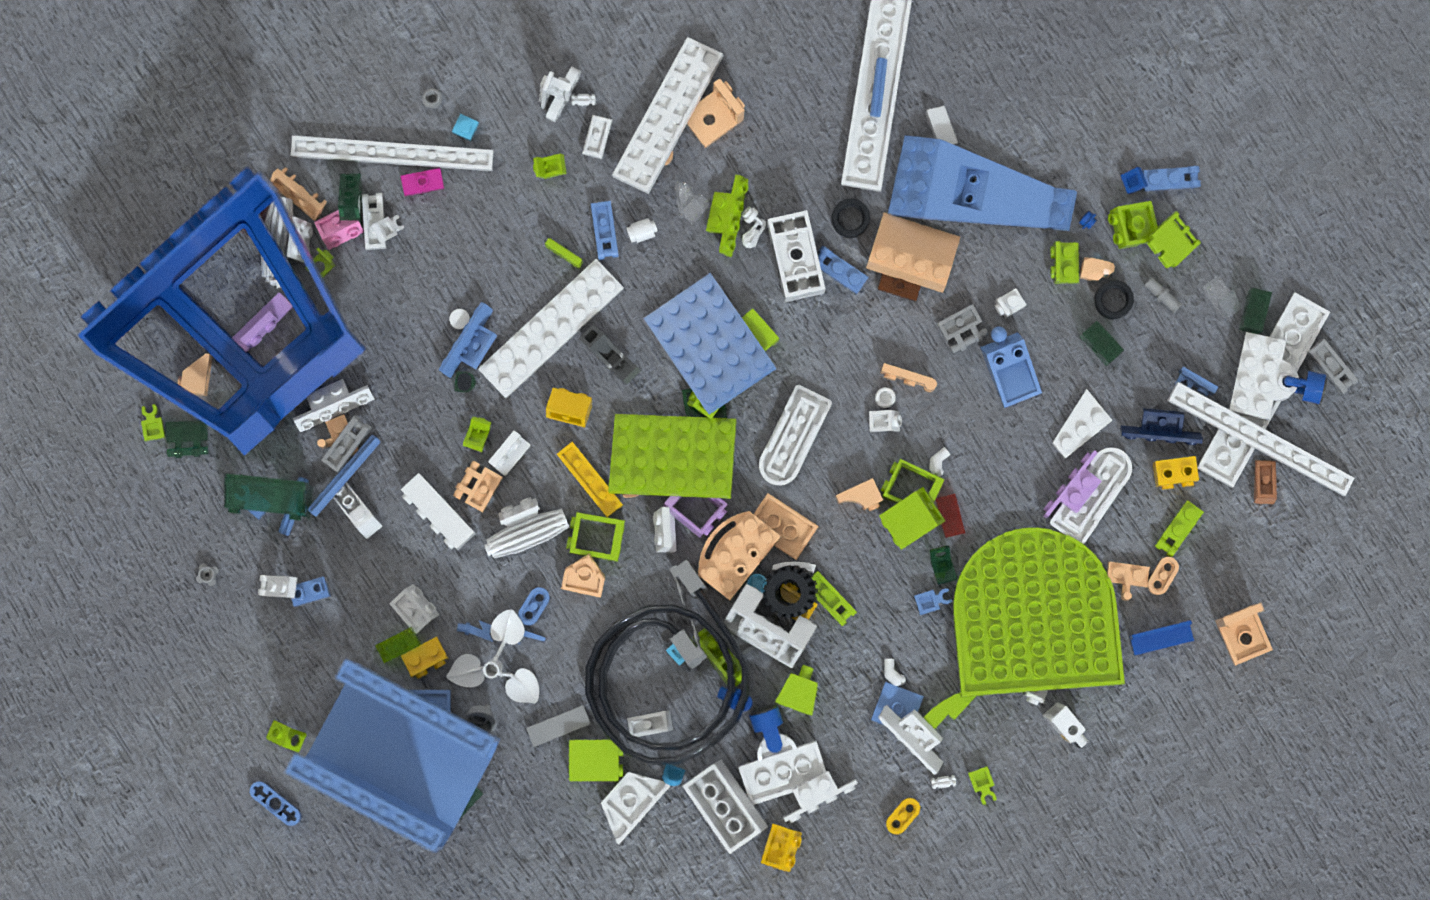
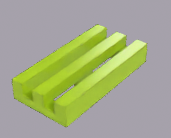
(563, 253)

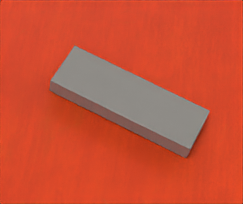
(558, 726)

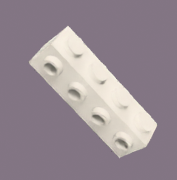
(438, 511)

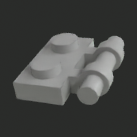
(959, 323)

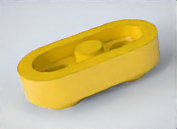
(904, 817)

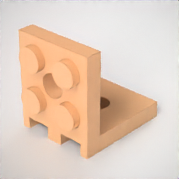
(723, 107)
(1241, 622)

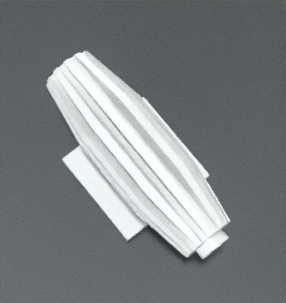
(282, 236)
(525, 528)

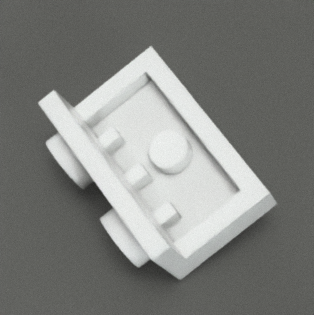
(664, 530)

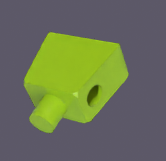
(799, 692)

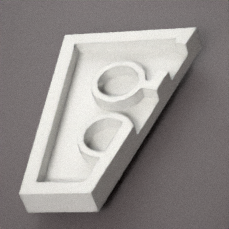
(1081, 425)

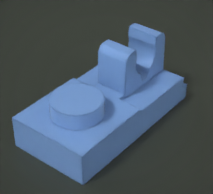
(1204, 386)

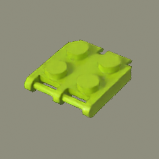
(1172, 241)

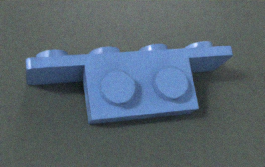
(471, 344)

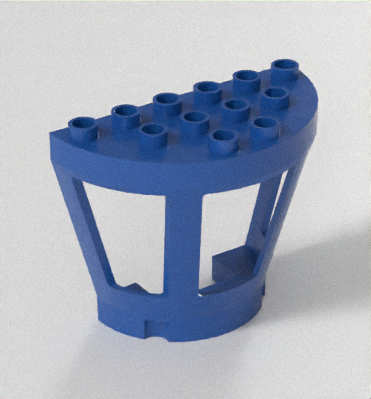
(266, 390)

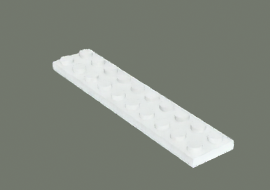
(869, 134)
(1299, 327)

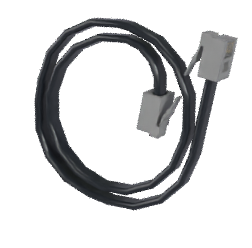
(691, 654)

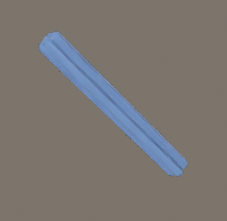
(344, 475)

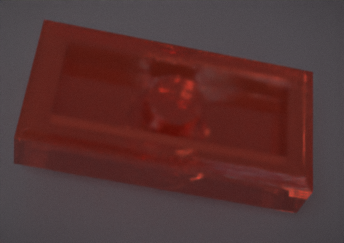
(950, 511)

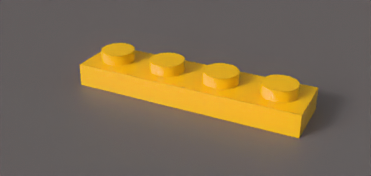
(589, 479)

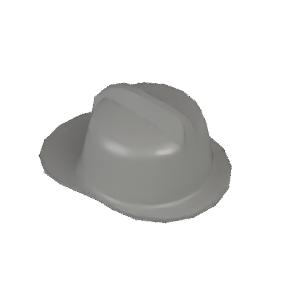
(481, 717)

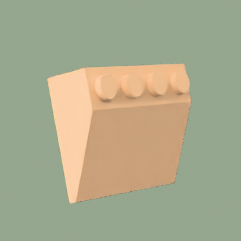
(913, 252)

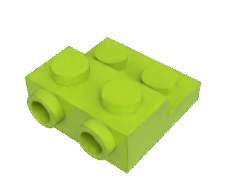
(1132, 224)

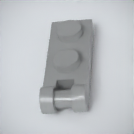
(1332, 366)
(346, 444)

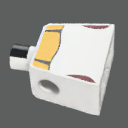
(1061, 719)

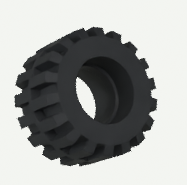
(774, 597)

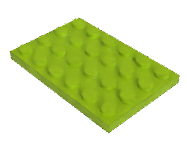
(672, 456)

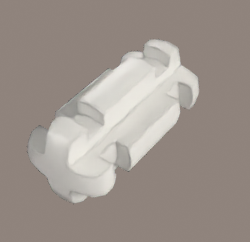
(583, 99)
(942, 782)

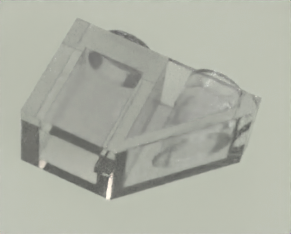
(690, 206)

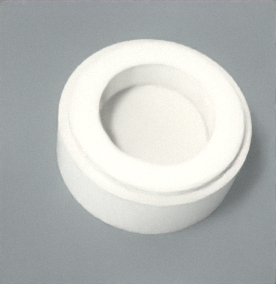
(459, 318)
(885, 397)

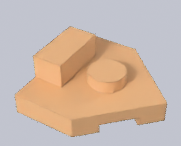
(584, 577)

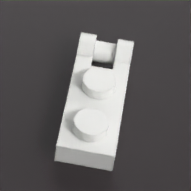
(371, 216)
(277, 586)

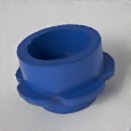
(1087, 220)

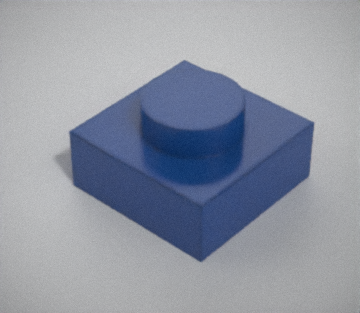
(1134, 180)

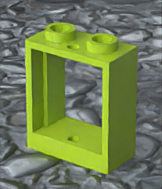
(895, 469)
(617, 540)

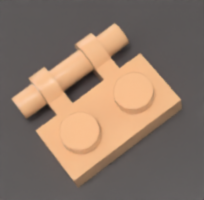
(483, 488)

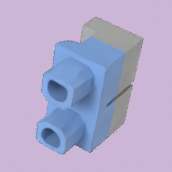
(312, 590)

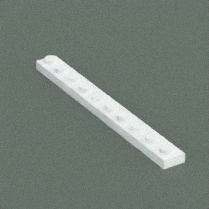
(392, 153)
(1260, 439)

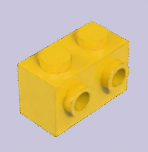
(569, 407)
(1176, 471)

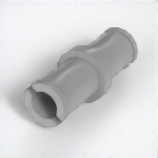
(1163, 295)

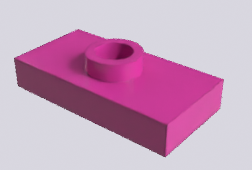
(422, 182)

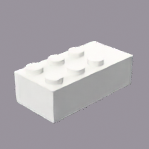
(725, 806)

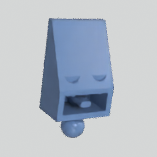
(1010, 367)

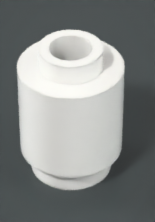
(641, 230)

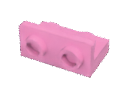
(337, 231)

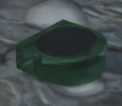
(464, 382)

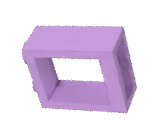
(707, 527)

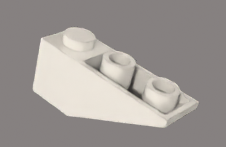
(357, 511)

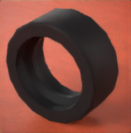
(850, 203)
(1115, 314)

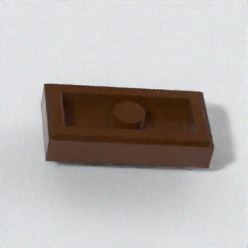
(899, 287)

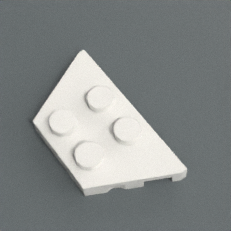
(631, 802)

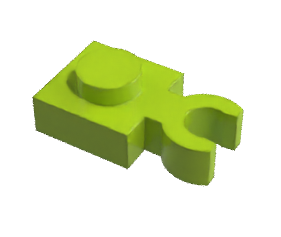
(152, 427)
(981, 781)

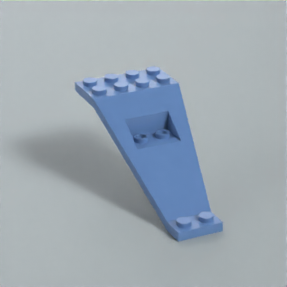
(937, 182)

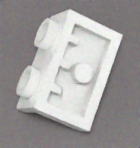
(509, 453)
(414, 608)

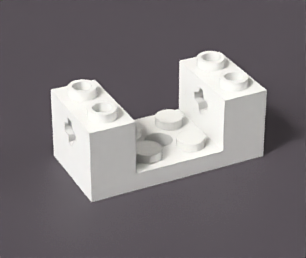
(798, 277)
(765, 635)

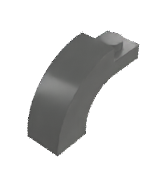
(609, 354)

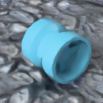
(757, 581)

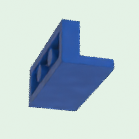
(1161, 638)

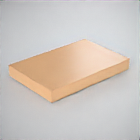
(789, 524)

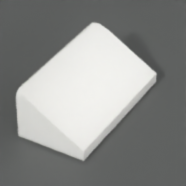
(941, 125)

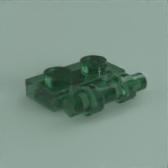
(187, 432)

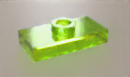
(398, 644)

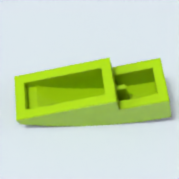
(951, 706)

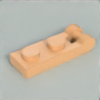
(910, 378)

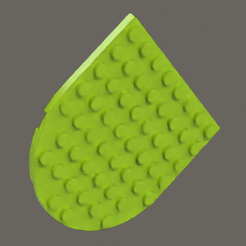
(1035, 617)

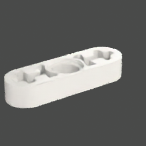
(558, 104)

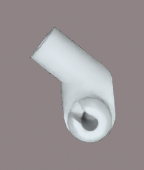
(936, 462)
(892, 675)

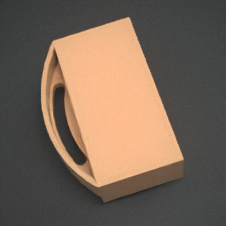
(736, 553)

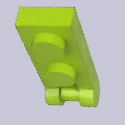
(1179, 528)
(832, 600)

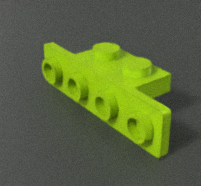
(726, 214)

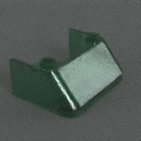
(267, 495)

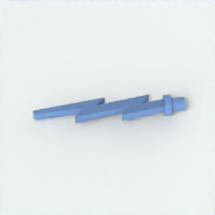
(485, 633)

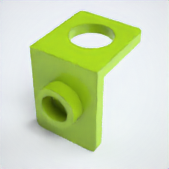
(326, 258)
(282, 736)

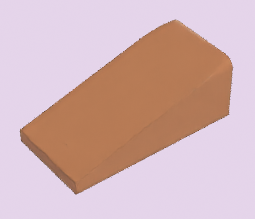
(1265, 482)

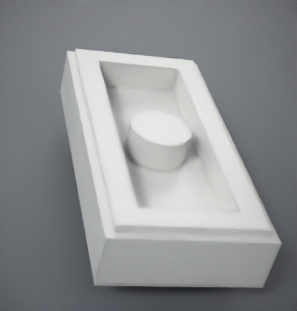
(597, 136)

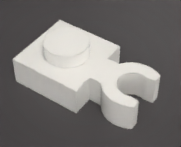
(386, 228)

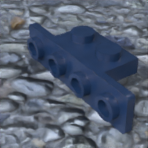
(1161, 426)

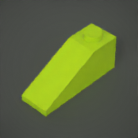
(716, 657)

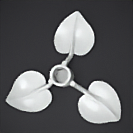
(467, 669)

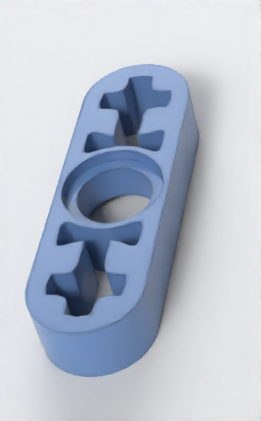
(260, 798)

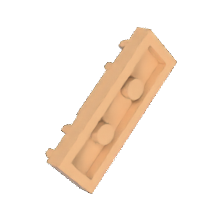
(296, 192)

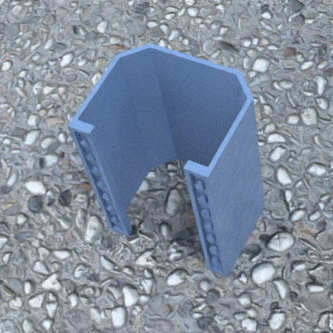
(396, 757)

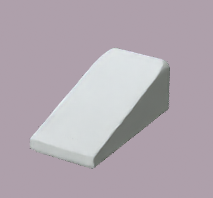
(650, 723)

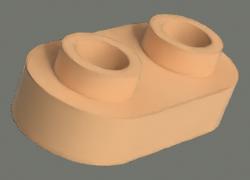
(1163, 576)

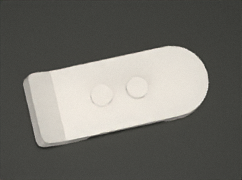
(793, 436)
(1114, 470)

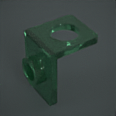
(942, 565)

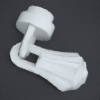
(751, 237)

